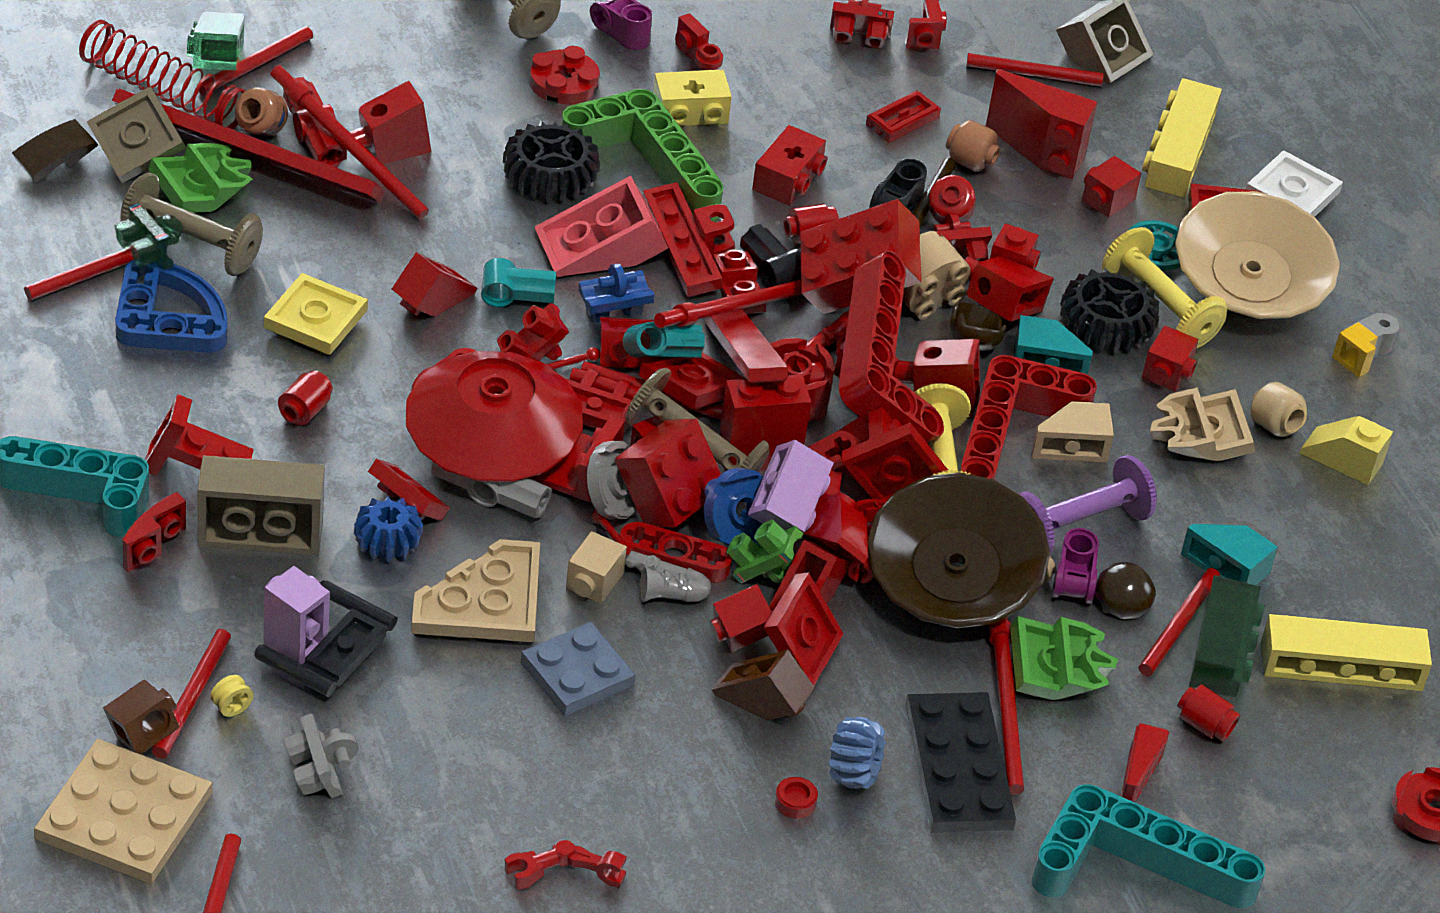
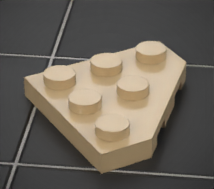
(484, 596)

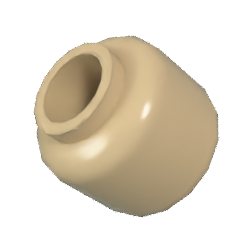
(1278, 409)

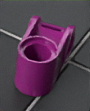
(624, 21)
(1077, 565)

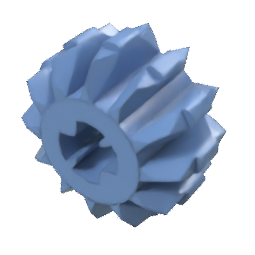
(857, 752)

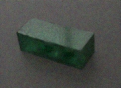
(217, 40)
(1227, 636)

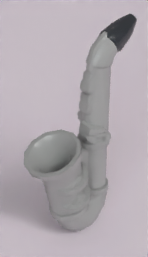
(666, 579)

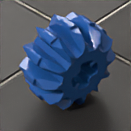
(388, 529)

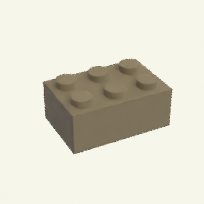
(260, 505)

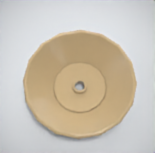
(1257, 254)

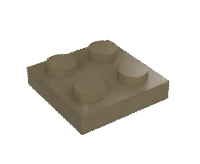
(135, 133)

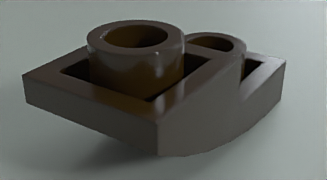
(51, 148)

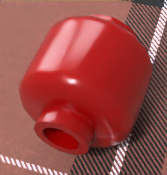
(950, 195)

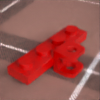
(691, 238)

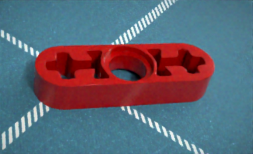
(703, 550)

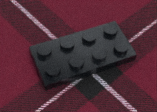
(960, 762)

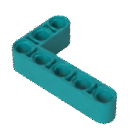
(1145, 839)

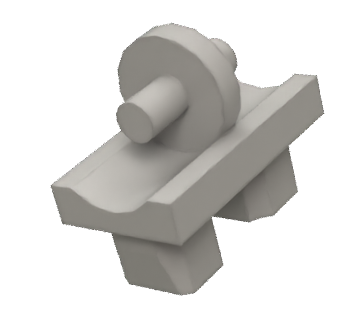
(325, 753)

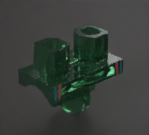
(149, 236)

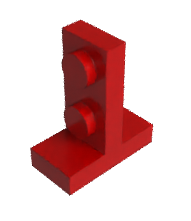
(188, 442)

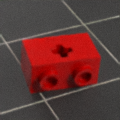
(789, 165)

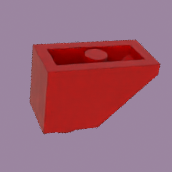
(431, 286)
(839, 527)
(823, 566)

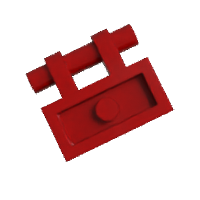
(601, 396)

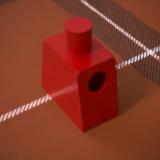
(394, 125)
(1007, 287)
(945, 363)

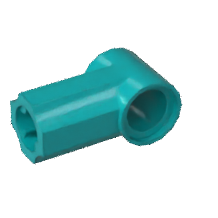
(506, 283)
(665, 342)

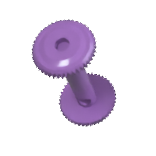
(1131, 488)

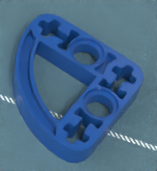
(145, 317)

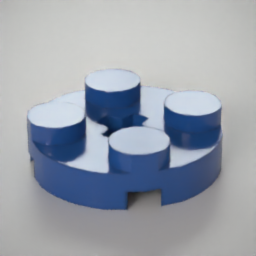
(721, 502)

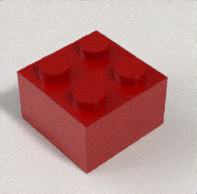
(668, 472)

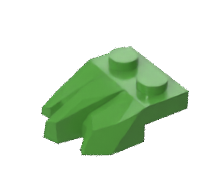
(201, 177)
(1058, 658)

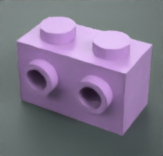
(791, 487)
(295, 614)

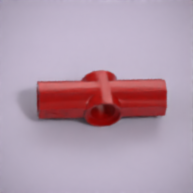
(307, 128)

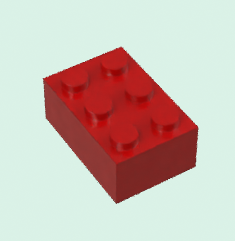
(840, 246)

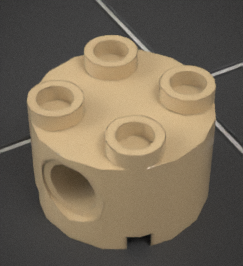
(942, 277)

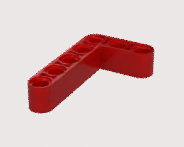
(871, 345)
(1021, 386)

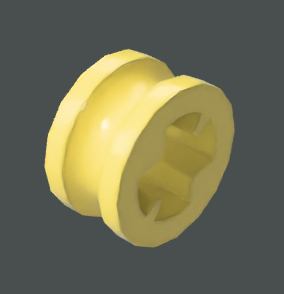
(231, 695)

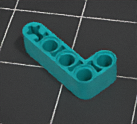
(78, 474)

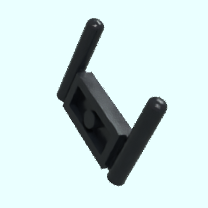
(340, 649)

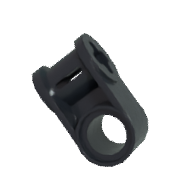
(903, 183)

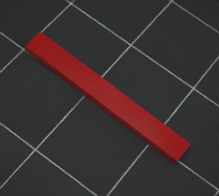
(268, 152)

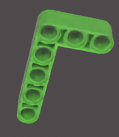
(646, 121)

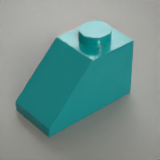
(1051, 344)
(1231, 550)

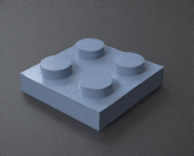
(577, 668)

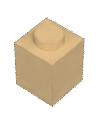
(596, 567)

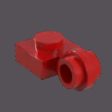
(693, 41)

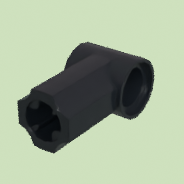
(774, 261)

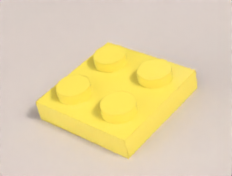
(315, 313)

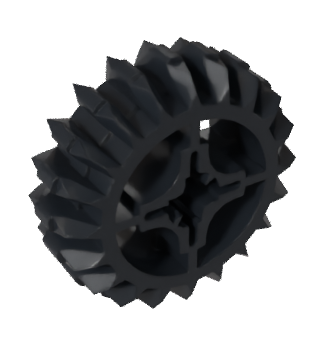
(551, 161)
(1109, 310)

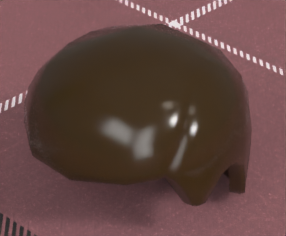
(977, 322)
(1125, 590)

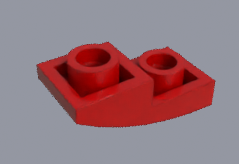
(738, 275)
(144, 537)

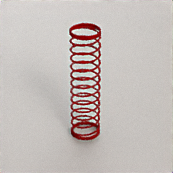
(108, 40)

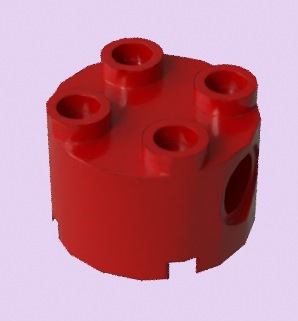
(814, 365)

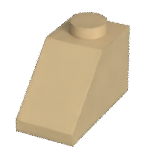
(1076, 434)

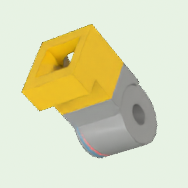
(1366, 340)

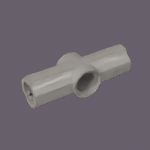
(522, 495)

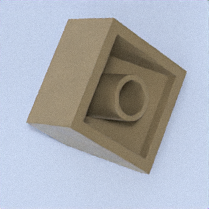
(1106, 39)

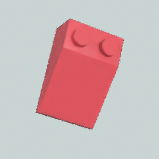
(602, 232)

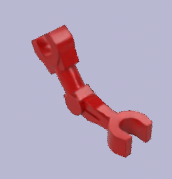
(563, 854)

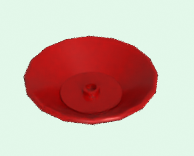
(494, 416)

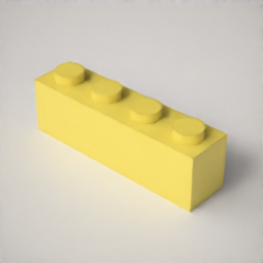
(1182, 137)
(1346, 652)

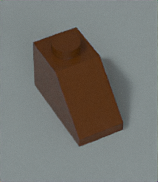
(766, 686)

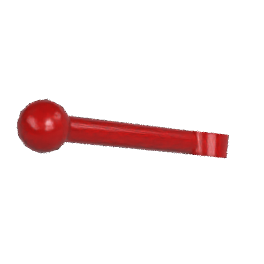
(591, 354)
(599, 519)

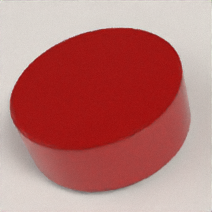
(796, 797)

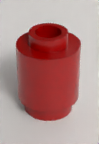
(807, 217)
(305, 397)
(1208, 712)

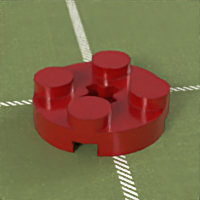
(549, 74)
(1412, 803)

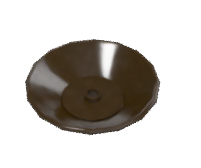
(965, 523)

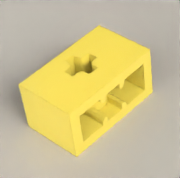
(694, 96)

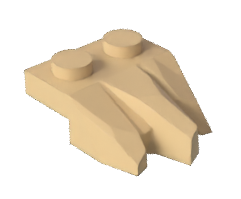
(1203, 426)

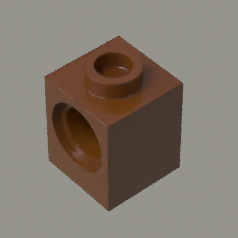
(142, 716)

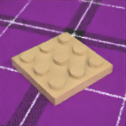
(123, 811)

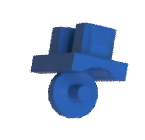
(615, 292)

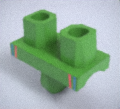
(767, 557)

